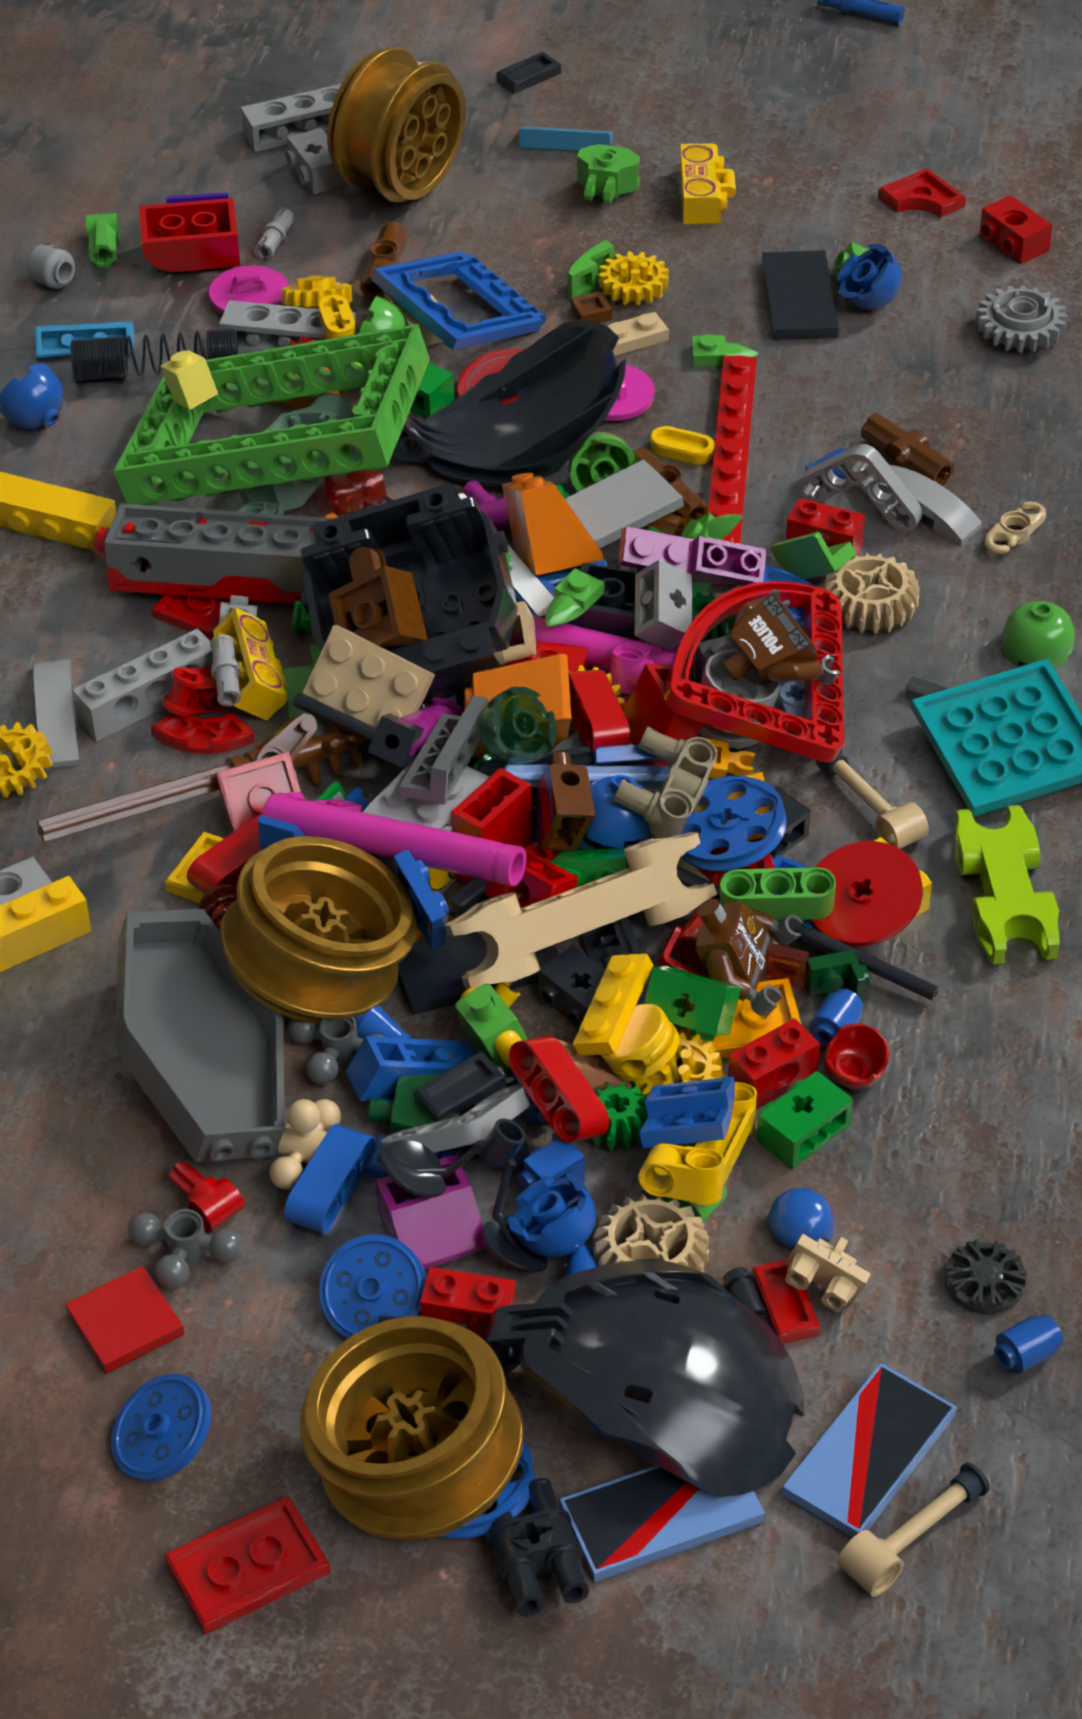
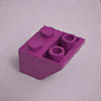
(433, 1227)

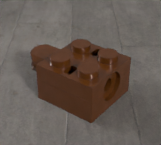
(379, 602)

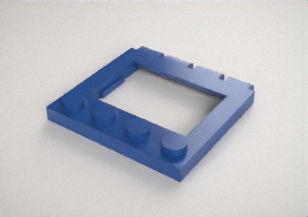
(518, 315)

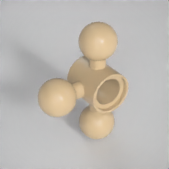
(302, 1136)

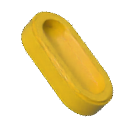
(682, 445)

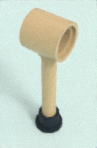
(895, 824)
(875, 1561)

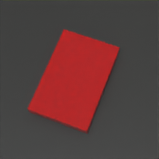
(247, 1564)

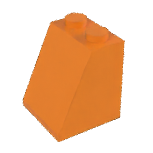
(545, 527)
(543, 675)

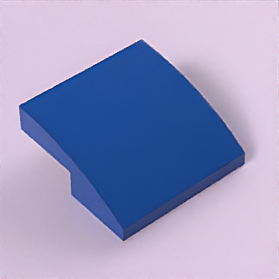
(688, 1112)

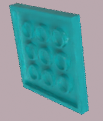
(1005, 736)

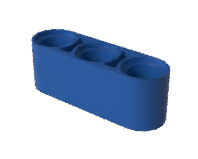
(329, 1179)

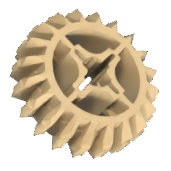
(874, 592)
(657, 1233)

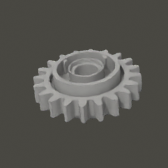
(1021, 318)

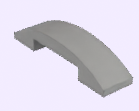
(950, 515)
(56, 710)

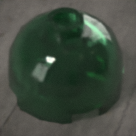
(517, 727)

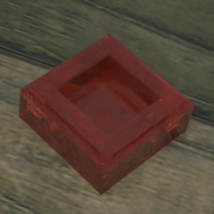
(785, 963)

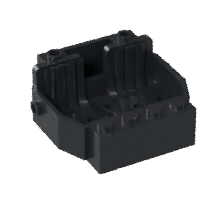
(456, 573)

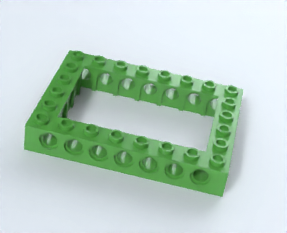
(160, 459)

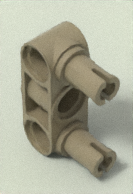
(683, 788)

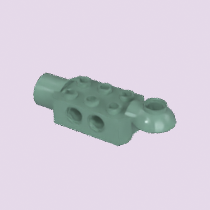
(295, 493)

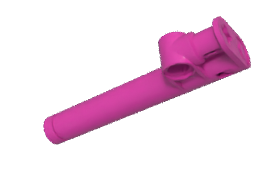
(616, 654)
(389, 837)

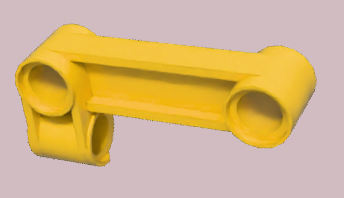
(701, 1171)

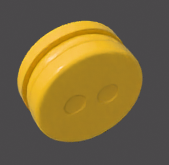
(645, 1045)

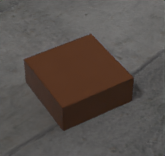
(591, 307)

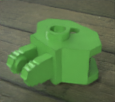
(607, 171)

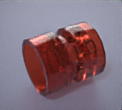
(355, 489)

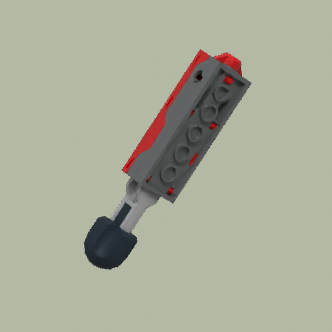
(206, 552)

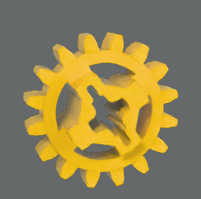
(312, 289)

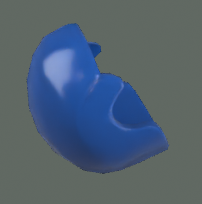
(799, 1213)

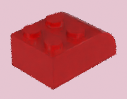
(190, 235)

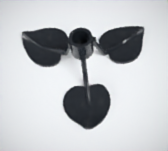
(505, 1147)

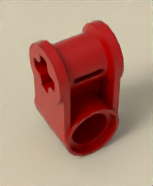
(192, 692)

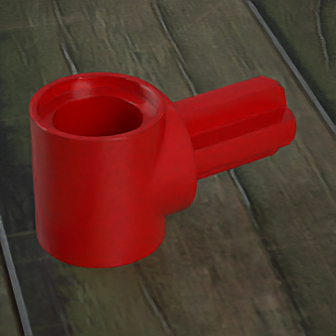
(210, 1198)

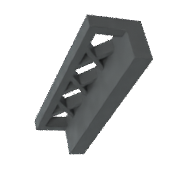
(448, 762)

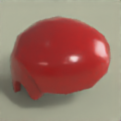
(856, 1056)

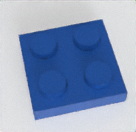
(428, 907)

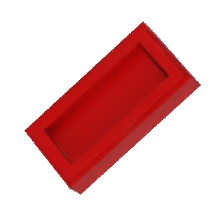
(786, 1307)

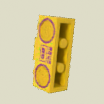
(704, 183)
(261, 676)

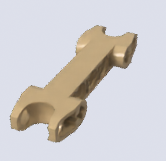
(517, 933)

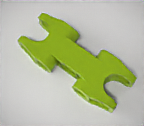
(1009, 902)

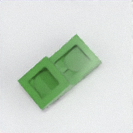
(586, 270)

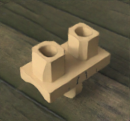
(828, 1268)

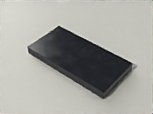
(799, 295)
(435, 979)

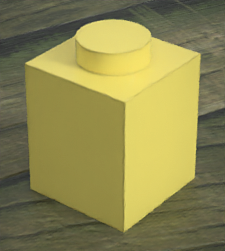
(189, 379)

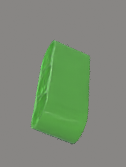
(794, 884)

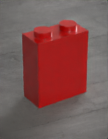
(649, 709)
(496, 812)

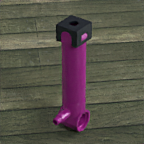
(401, 737)

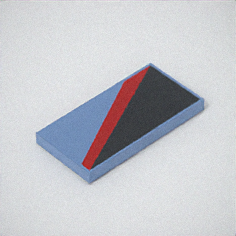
(869, 1451)
(650, 1519)

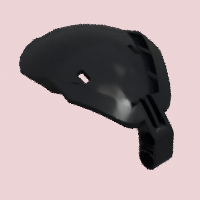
(564, 395)
(652, 1326)

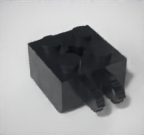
(616, 607)

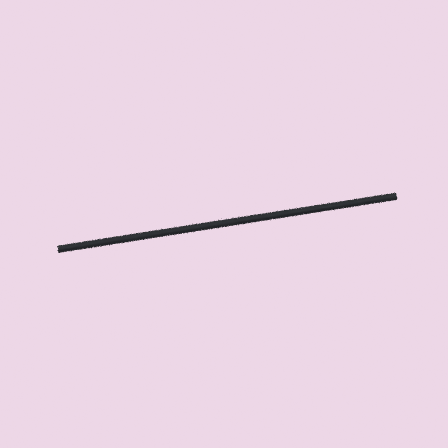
(687, 878)

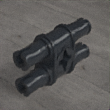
(537, 1548)

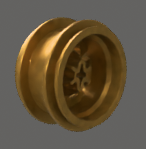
(396, 124)
(317, 929)
(387, 1398)

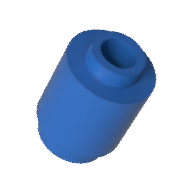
(836, 1011)
(1028, 1343)

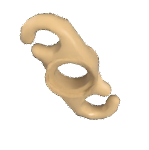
(1001, 532)

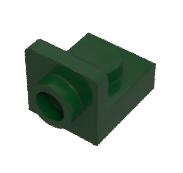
(836, 972)

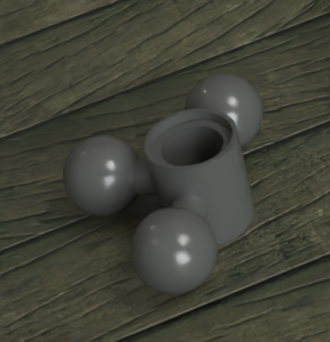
(338, 1041)
(185, 1243)

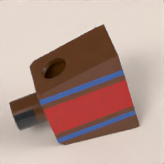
(563, 804)

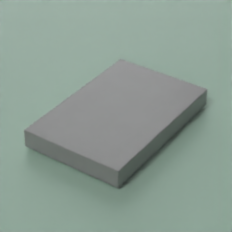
(622, 500)

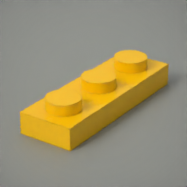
(613, 1004)

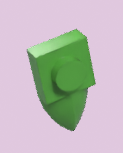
(710, 350)
(711, 526)
(573, 597)

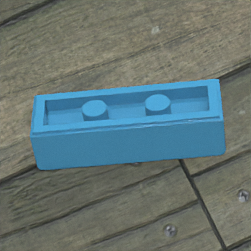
(562, 138)
(56, 340)

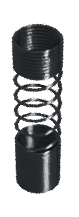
(110, 356)

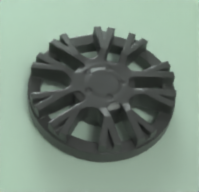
(985, 1276)

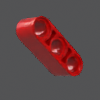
(597, 710)
(226, 859)
(558, 1089)

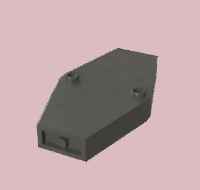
(198, 1038)

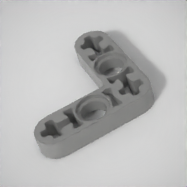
(902, 514)
(469, 1127)

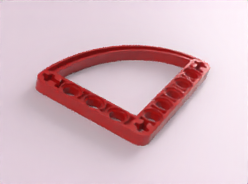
(698, 701)

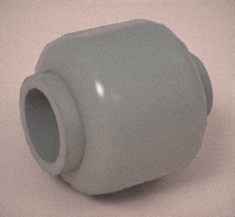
(51, 266)

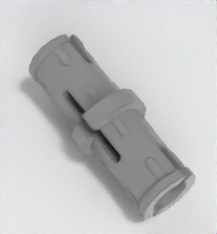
(274, 234)
(225, 670)

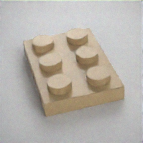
(366, 679)

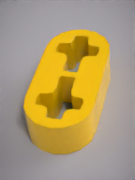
(341, 318)

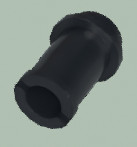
(741, 1286)

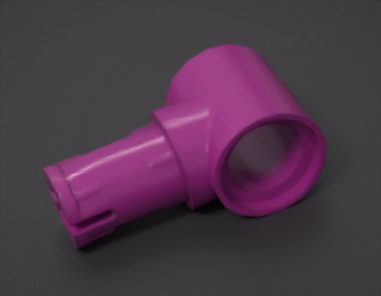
(489, 504)

